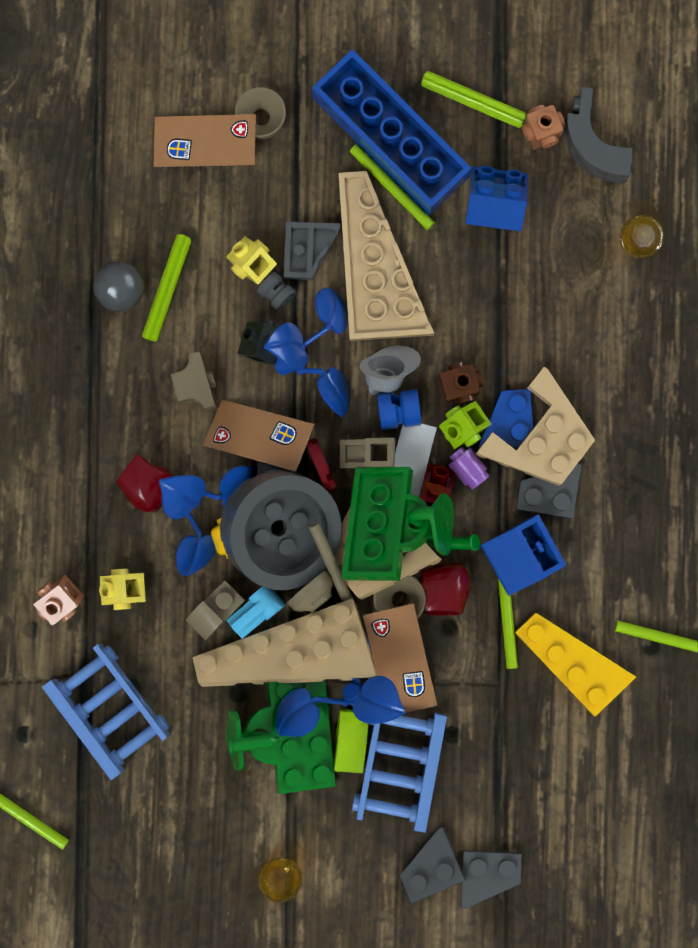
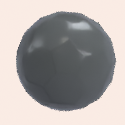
(118, 286)

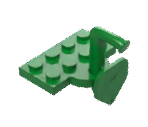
(383, 523)
(298, 761)

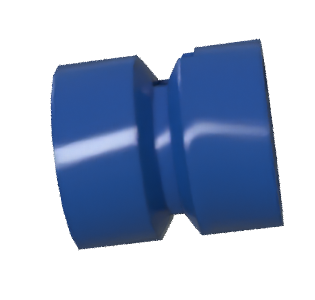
(399, 409)

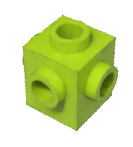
(464, 425)

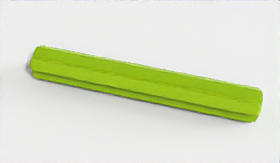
(473, 99)
(166, 288)

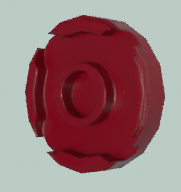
(321, 465)

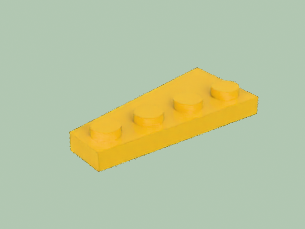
(580, 668)

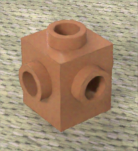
(542, 135)
(58, 600)

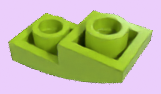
(351, 743)

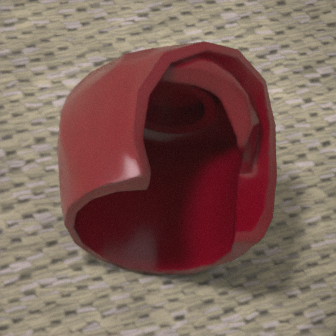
(141, 484)
(446, 589)

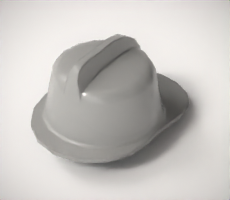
(388, 368)

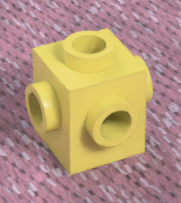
(251, 260)
(122, 589)

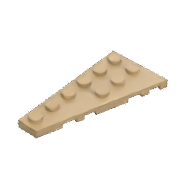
(378, 284)
(302, 650)

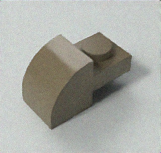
(367, 453)
(215, 610)

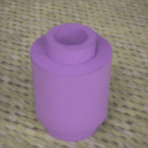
(468, 467)

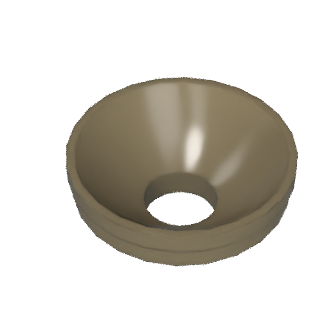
(263, 100)
(409, 585)
(313, 594)

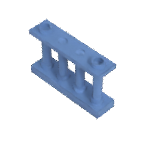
(78, 714)
(423, 785)

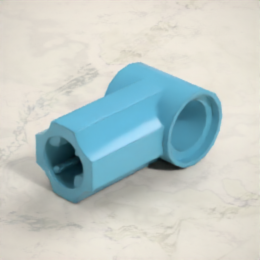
(262, 606)

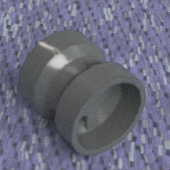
(276, 291)

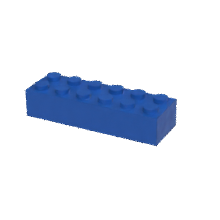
(390, 132)

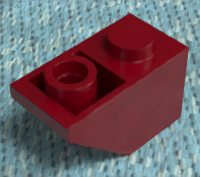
(436, 481)

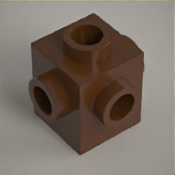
(453, 391)

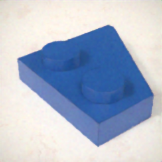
(511, 417)

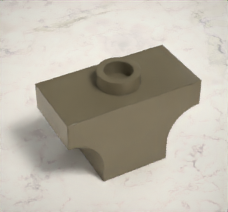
(195, 383)

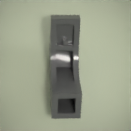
(591, 153)

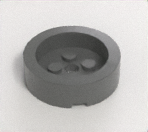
(292, 555)

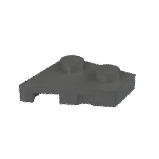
(307, 247)
(547, 498)
(432, 869)
(488, 874)

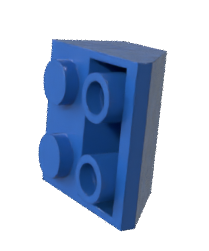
(497, 198)
(523, 554)

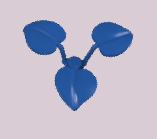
(288, 347)
(182, 495)
(372, 703)

